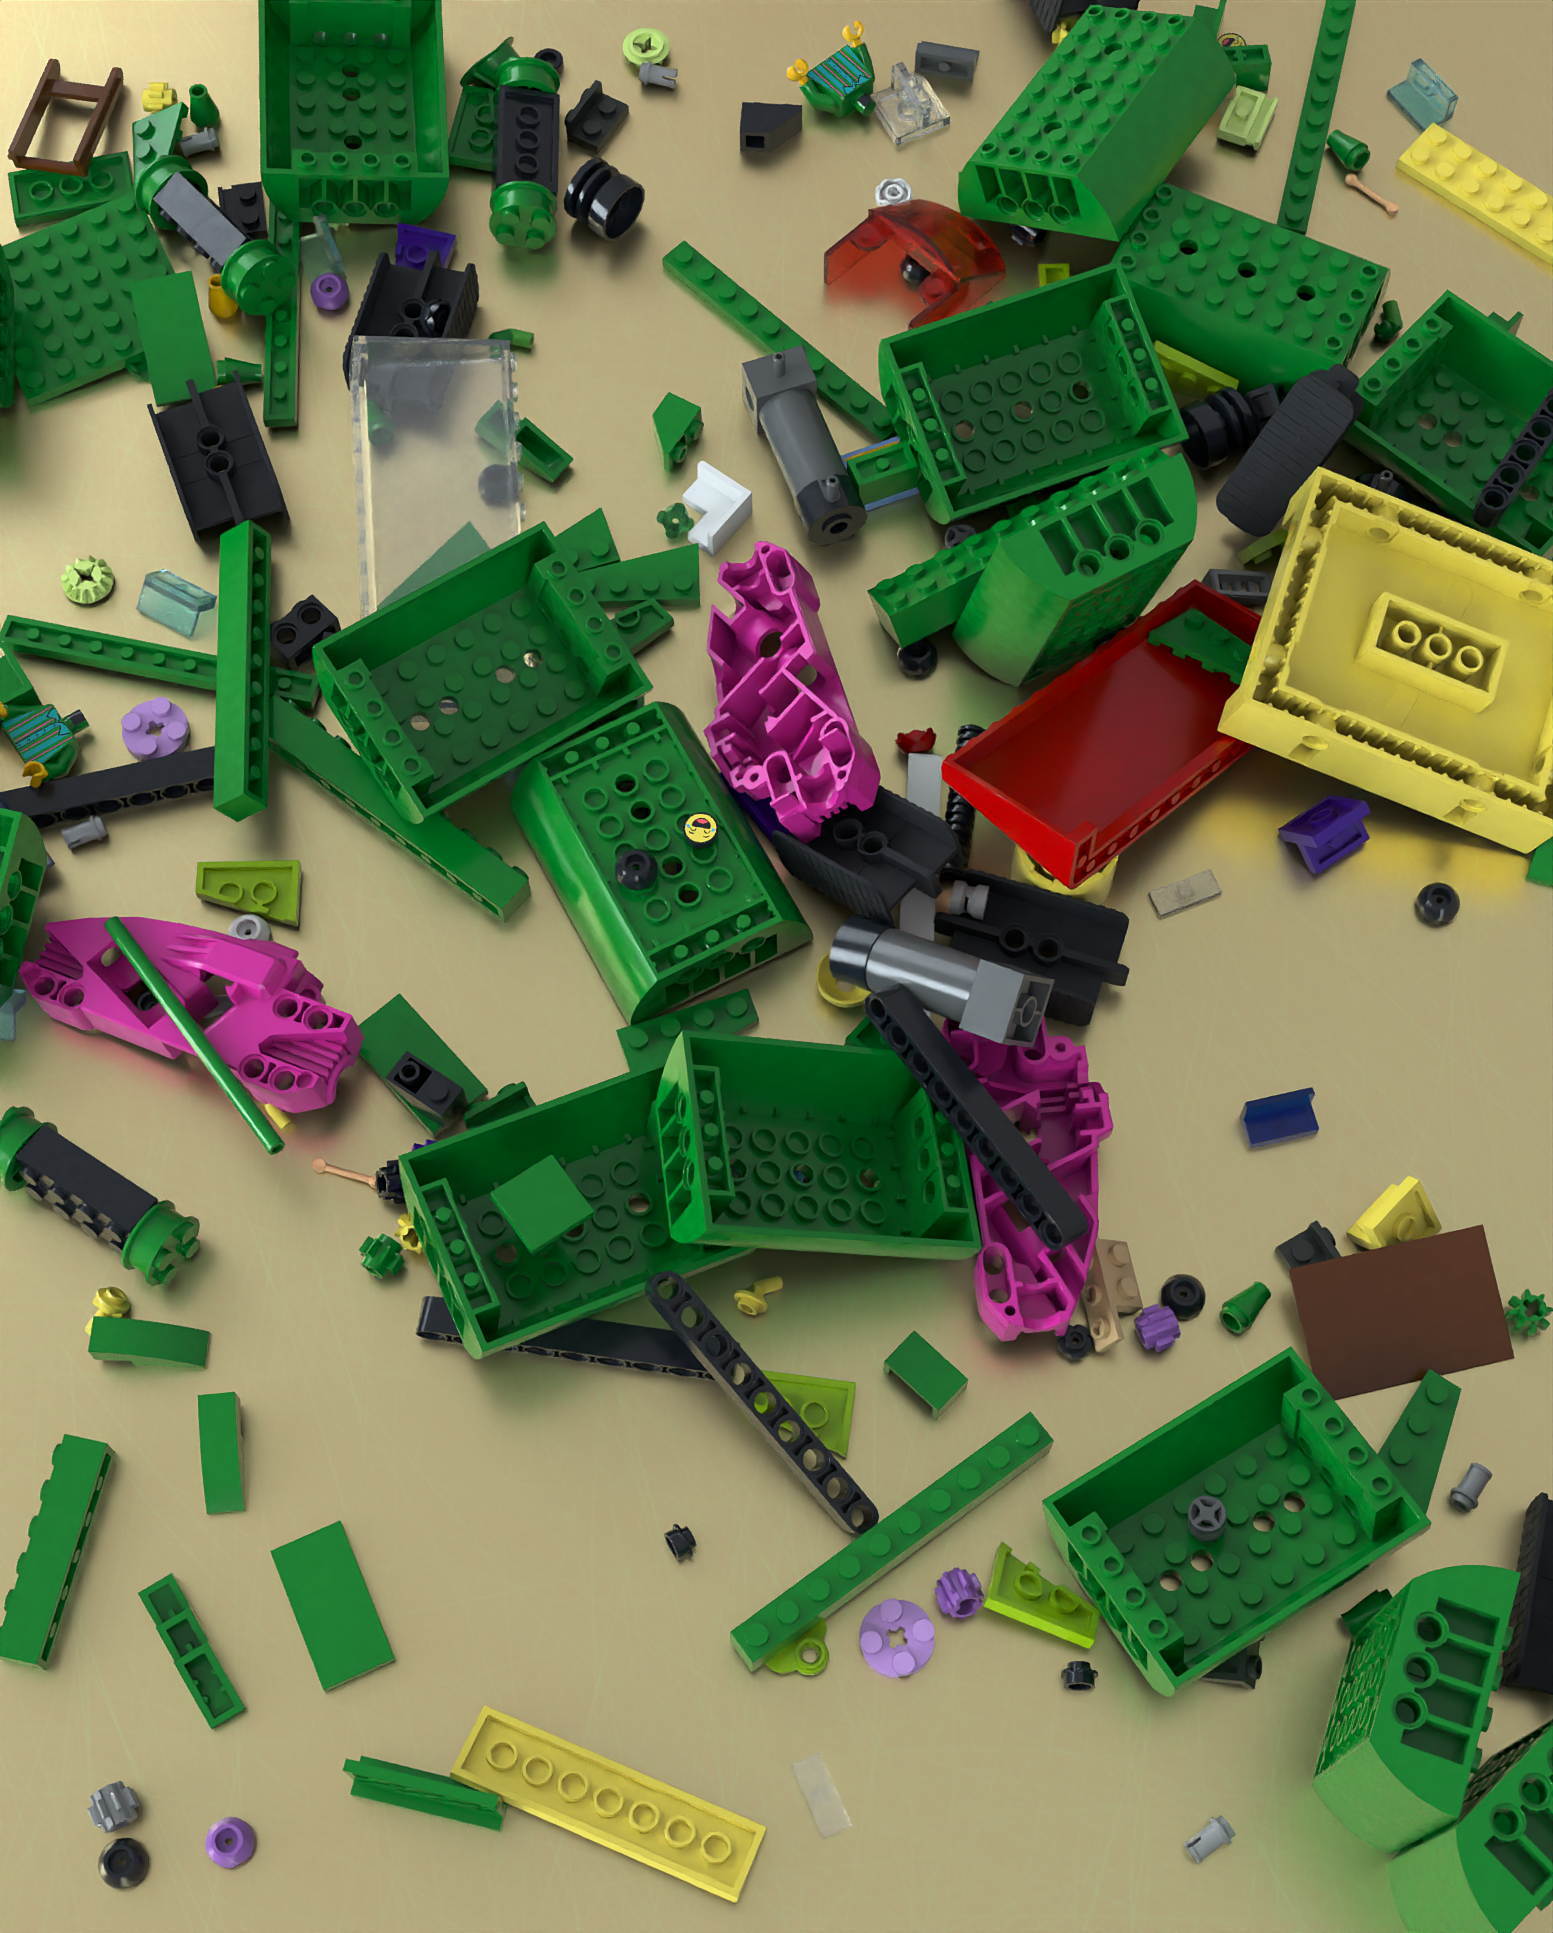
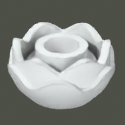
(893, 187)
(255, 924)

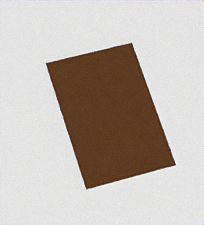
(1401, 1311)

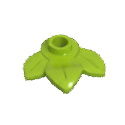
(792, 1659)

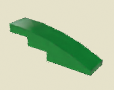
(191, 1650)

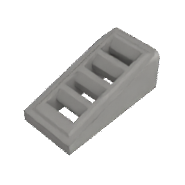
(1220, 580)

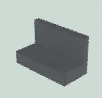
(946, 61)

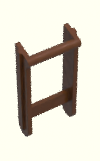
(51, 86)

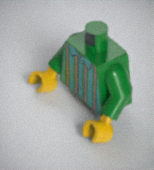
(841, 80)
(43, 739)

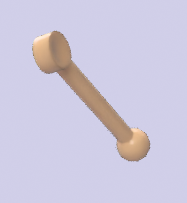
(1391, 207)
(320, 1166)

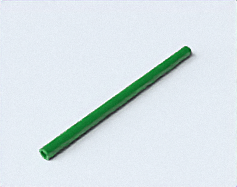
(194, 1036)

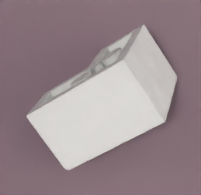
(723, 507)

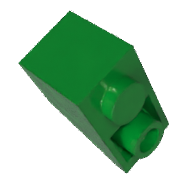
(674, 427)

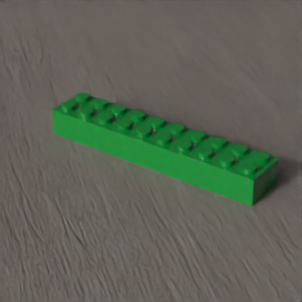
(938, 590)

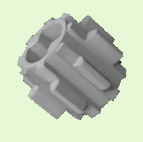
(113, 1807)

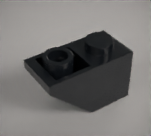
(768, 125)
(427, 1090)

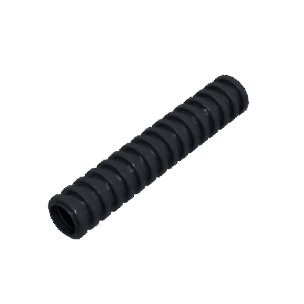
(960, 812)

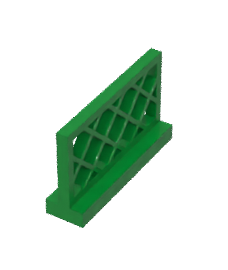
(424, 1793)

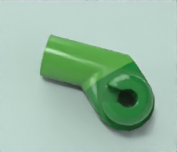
(1392, 322)
(516, 337)

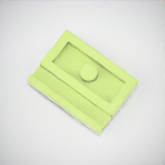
(1247, 117)

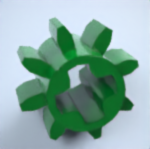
(381, 1255)
(1533, 1303)

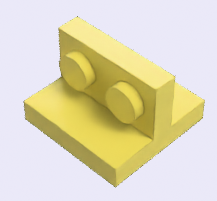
(1396, 1217)

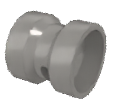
(977, 899)

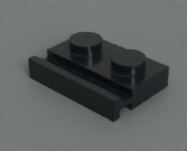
(246, 208)

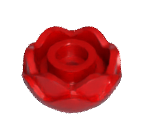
(916, 741)

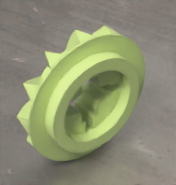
(639, 40)
(87, 591)

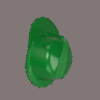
(486, 67)

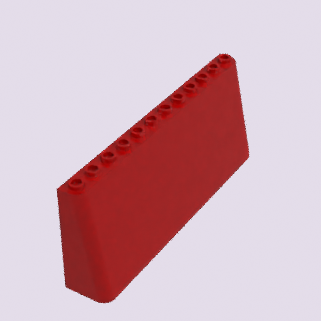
(1106, 744)

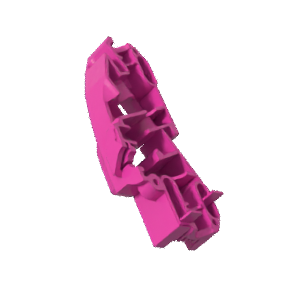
(764, 731)
(263, 1039)
(1050, 1093)

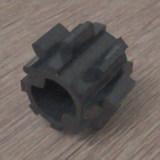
(1028, 235)
(389, 1183)

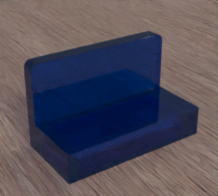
(1279, 1118)

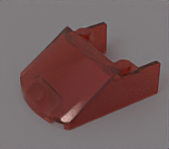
(940, 239)

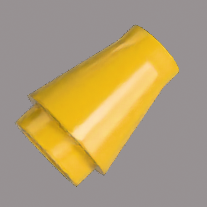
(218, 301)

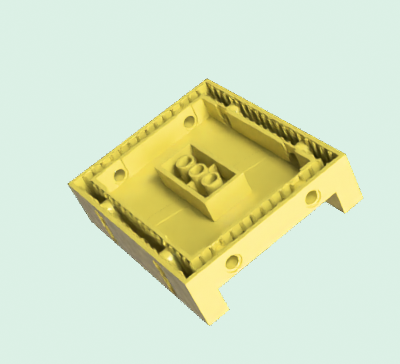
(1407, 661)

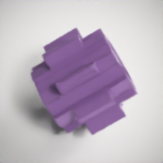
(1157, 1327)
(959, 1593)

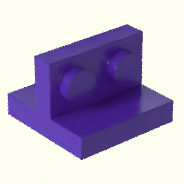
(1328, 830)

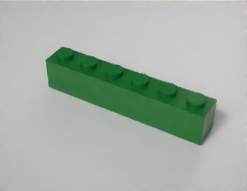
(54, 1551)

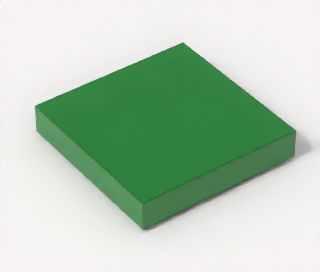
(542, 1204)

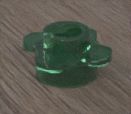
(679, 512)

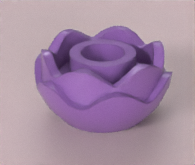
(333, 299)
(238, 1851)

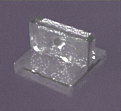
(909, 106)

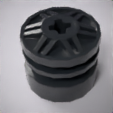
(604, 199)
(1217, 428)

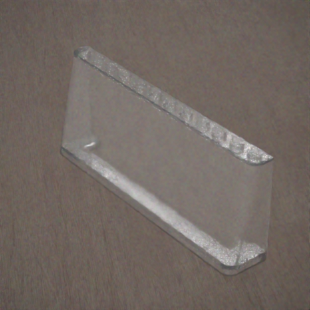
(431, 462)

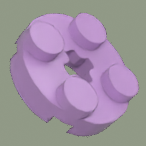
(151, 714)
(901, 1660)

